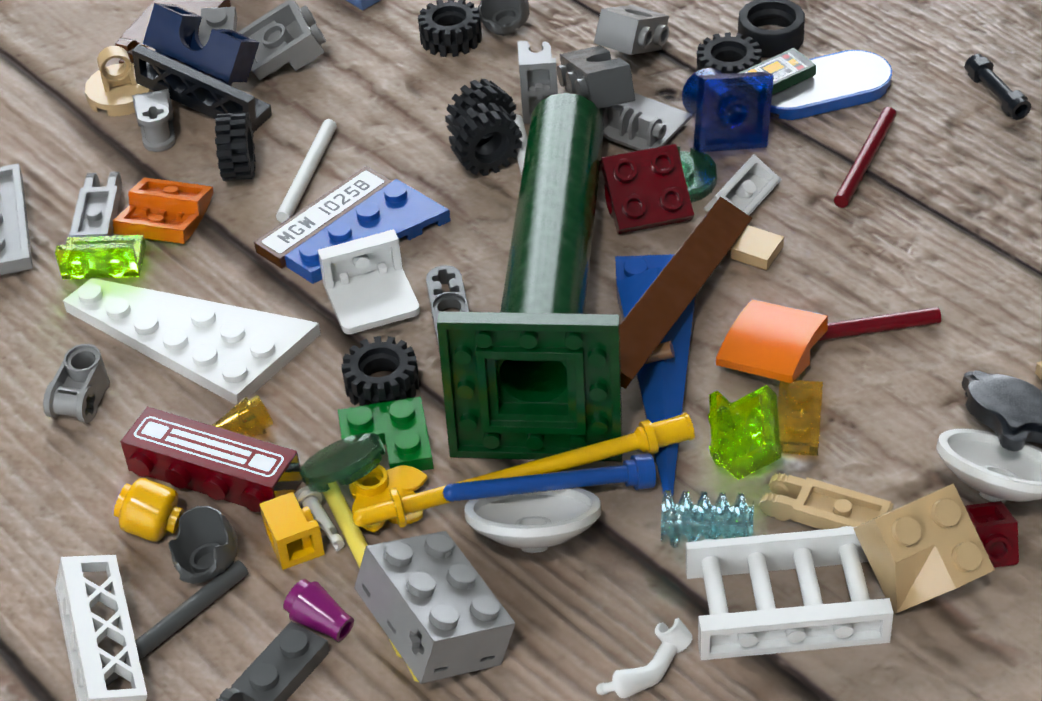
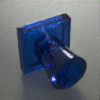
(729, 109)

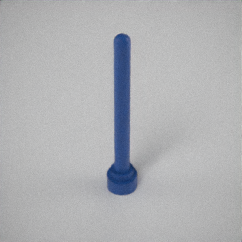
(636, 472)

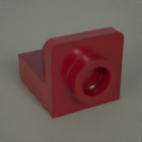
(996, 531)

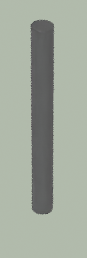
(187, 611)

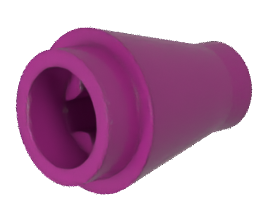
(314, 608)

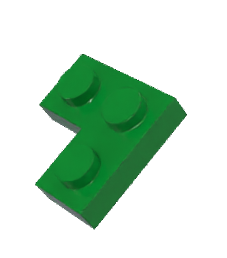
(399, 426)

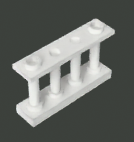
(791, 628)

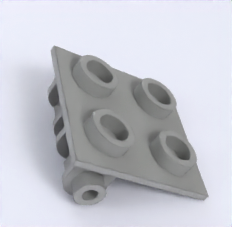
(642, 123)

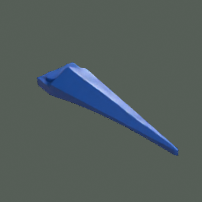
(661, 381)

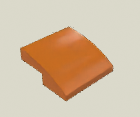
(163, 210)
(771, 341)

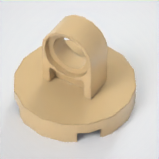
(113, 85)

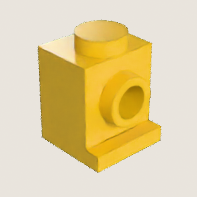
(291, 530)

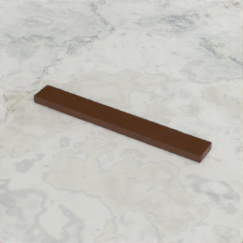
(678, 285)

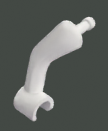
(634, 680)

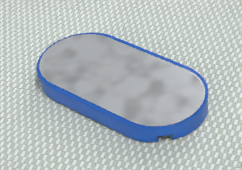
(840, 82)

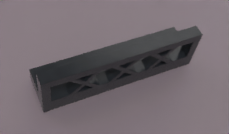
(195, 88)

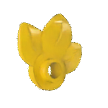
(375, 487)

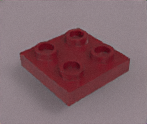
(646, 189)

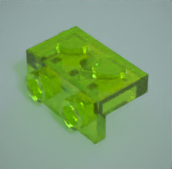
(101, 257)
(744, 431)

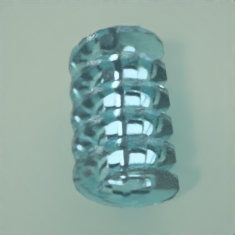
(705, 519)

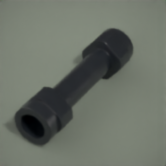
(1014, 103)

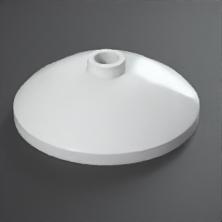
(991, 469)
(535, 518)

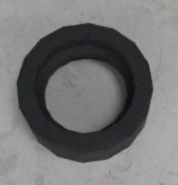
(773, 12)

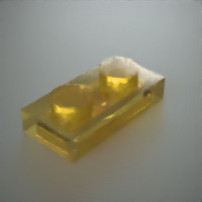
(799, 416)

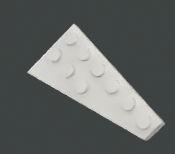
(203, 340)

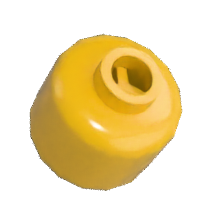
(148, 509)

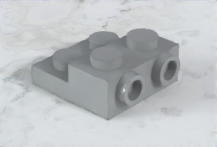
(284, 37)

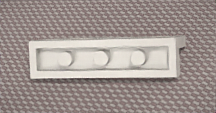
(83, 641)

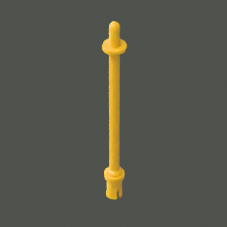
(646, 438)

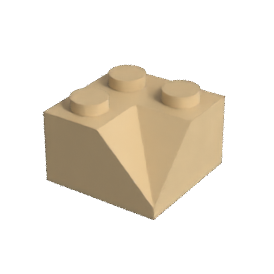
(924, 548)

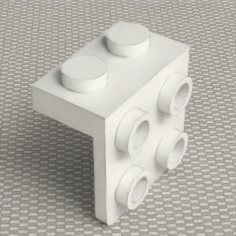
(367, 282)

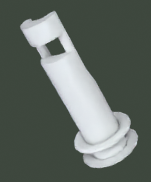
(313, 501)

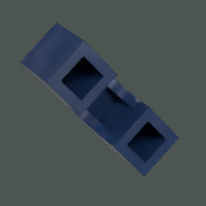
(175, 35)

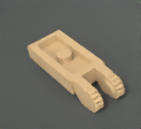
(819, 503)

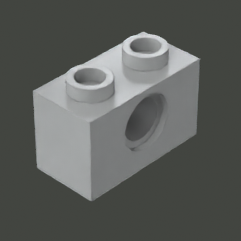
(631, 29)

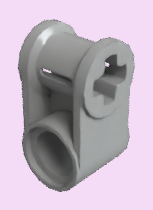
(156, 119)
(77, 384)

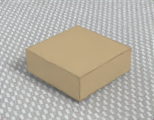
(757, 247)

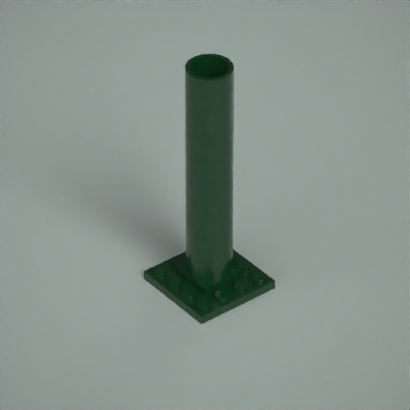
(540, 368)

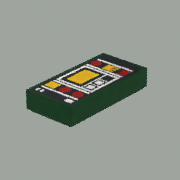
(788, 69)

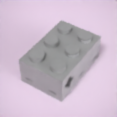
(434, 606)

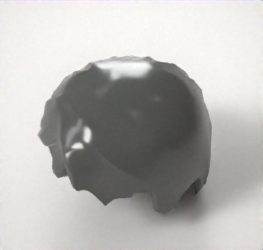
(503, 16)
(203, 545)

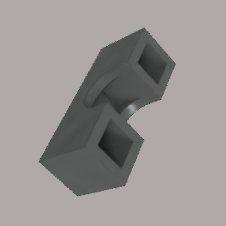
(596, 76)

